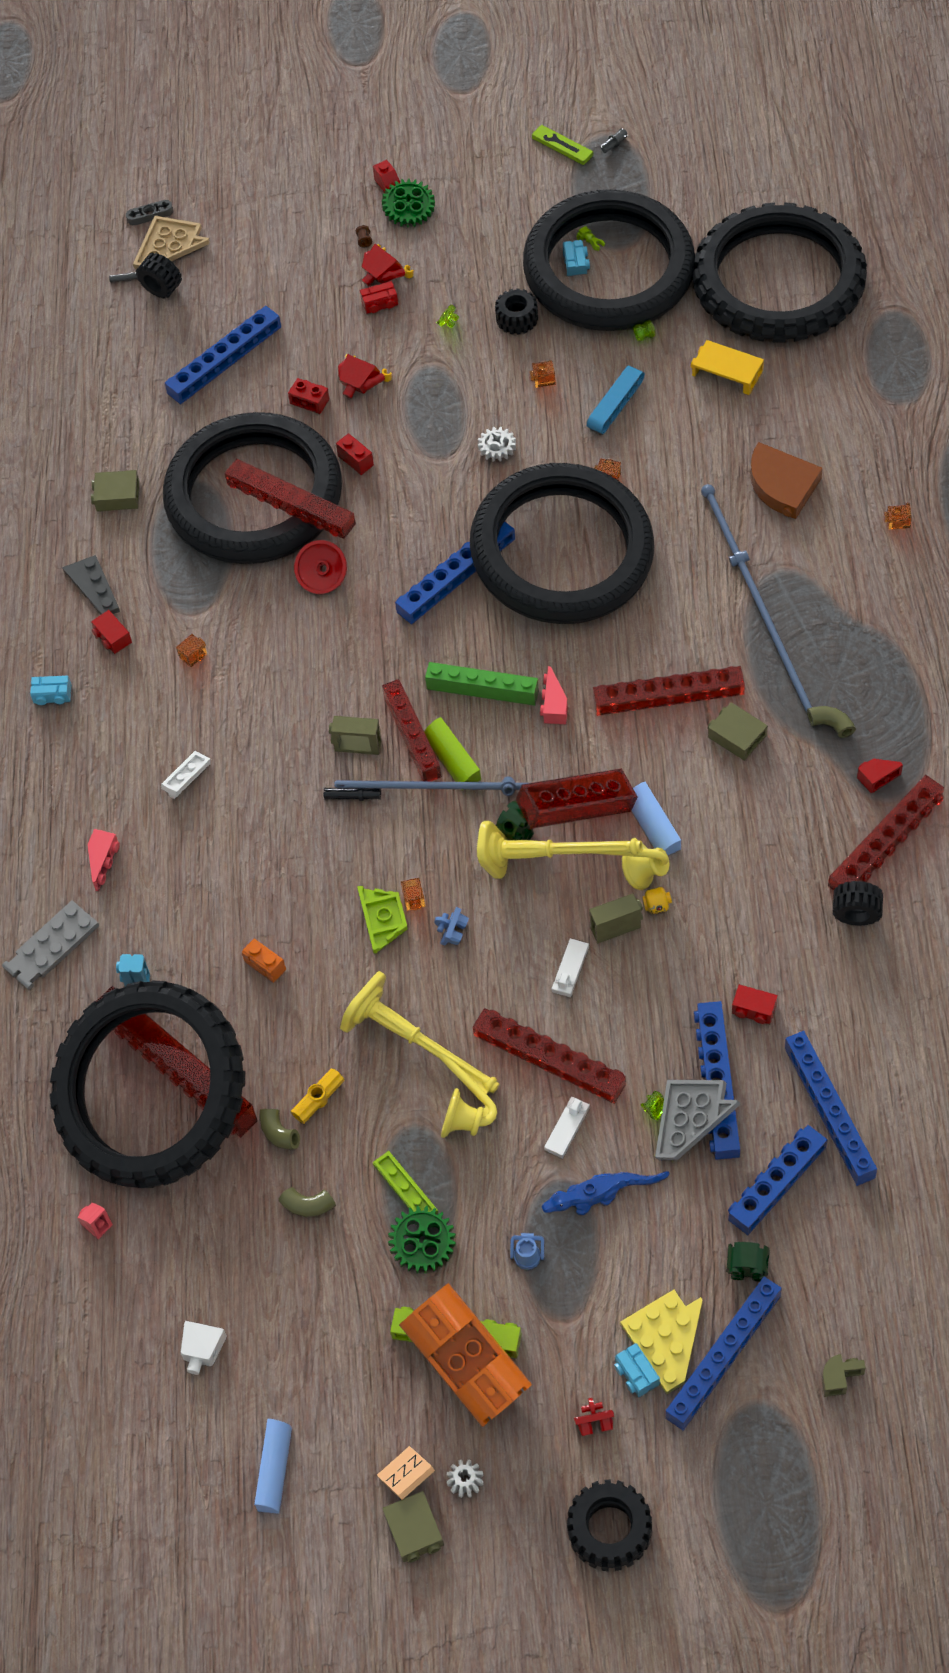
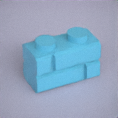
(574, 257)
(50, 689)
(132, 969)
(637, 1370)

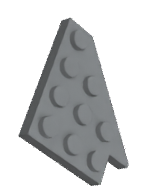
(689, 1114)

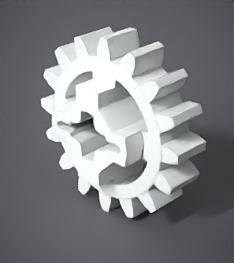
(496, 444)

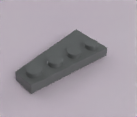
(93, 584)

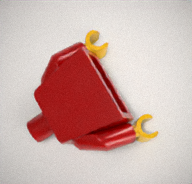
(382, 266)
(360, 375)

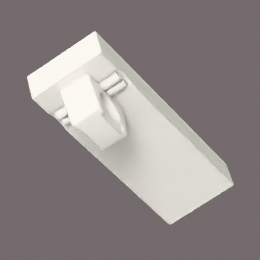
(185, 774)
(570, 967)
(567, 1127)

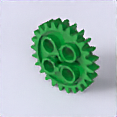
(413, 200)
(419, 1257)

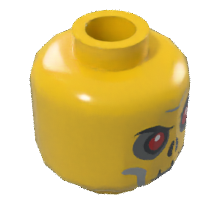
(657, 900)

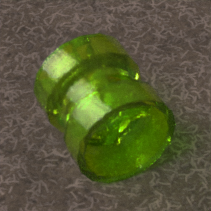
(644, 331)

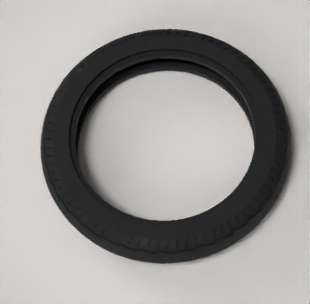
(608, 313)
(234, 432)
(552, 605)

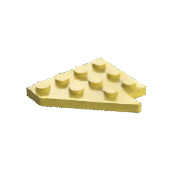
(666, 1336)

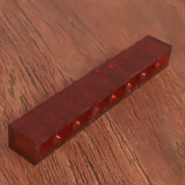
(290, 498)

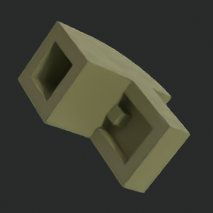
(835, 1372)

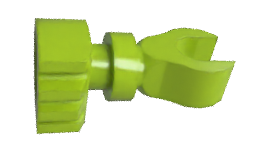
(585, 233)

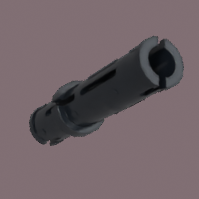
(352, 793)

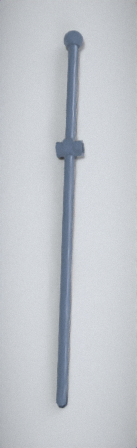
(739, 558)

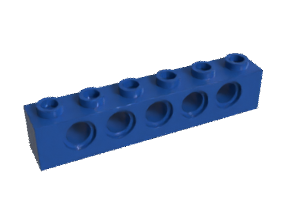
(748, 1220)

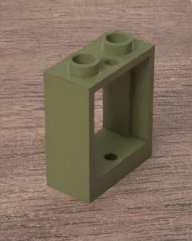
(355, 735)

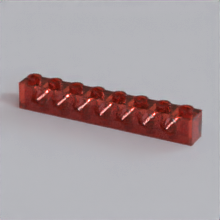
(677, 695)
(925, 788)
(553, 1064)

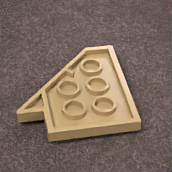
(171, 239)

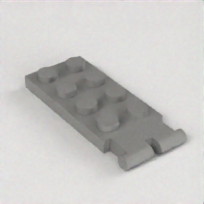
(51, 944)

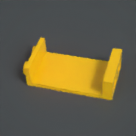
(728, 364)

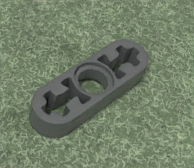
(138, 219)

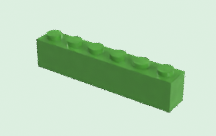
(482, 683)

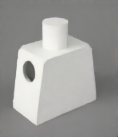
(201, 1345)

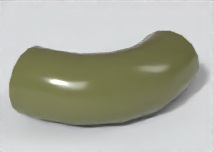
(833, 718)
(275, 1132)
(306, 1205)

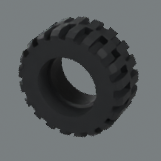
(614, 1496)

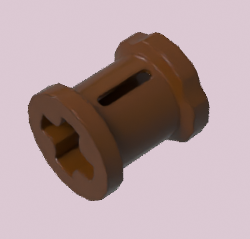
(363, 236)

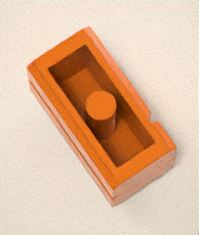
(263, 960)

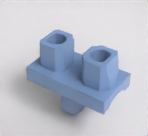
(456, 919)

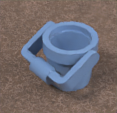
(526, 1253)

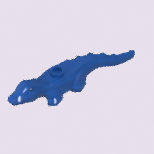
(599, 1189)

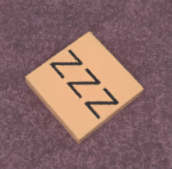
(405, 1473)

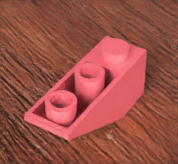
(555, 703)
(101, 851)

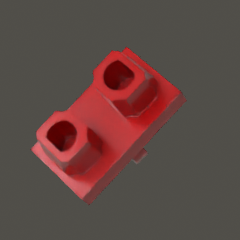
(604, 1418)

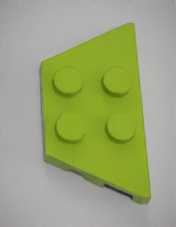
(382, 916)

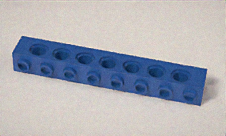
(222, 354)
(444, 579)
(712, 1013)
(830, 1108)
(723, 1353)

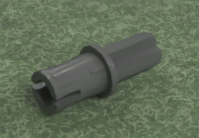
(614, 140)

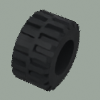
(158, 275)
(519, 301)
(857, 903)

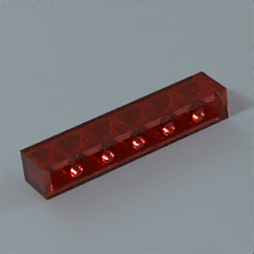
(411, 731)

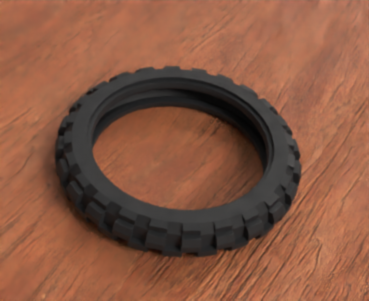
(779, 324)
(218, 1113)

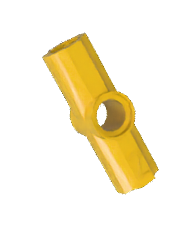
(309, 1104)

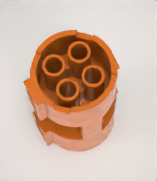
(465, 1354)

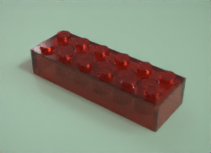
(576, 798)

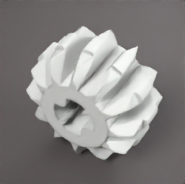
(460, 1471)

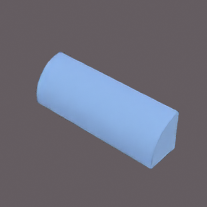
(654, 820)
(273, 1466)

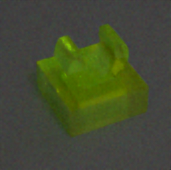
(447, 315)
(654, 1105)

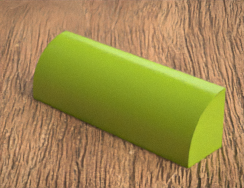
(451, 752)

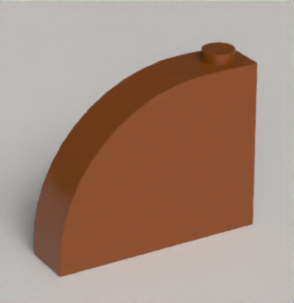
(783, 479)

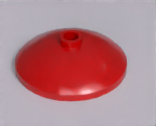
(309, 567)

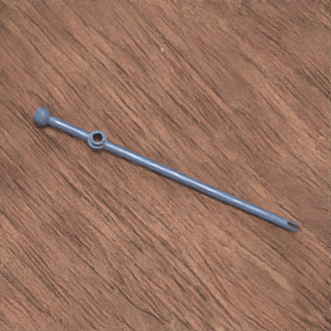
(507, 785)

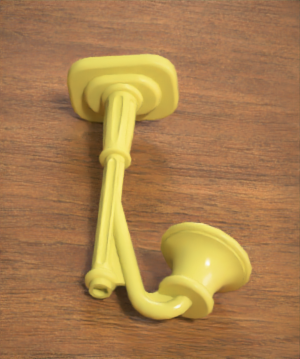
(637, 860)
(459, 1114)

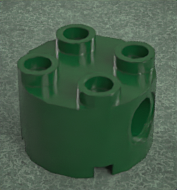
(514, 824)
(747, 1261)

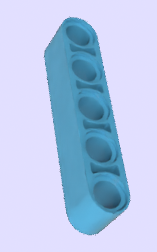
(615, 399)

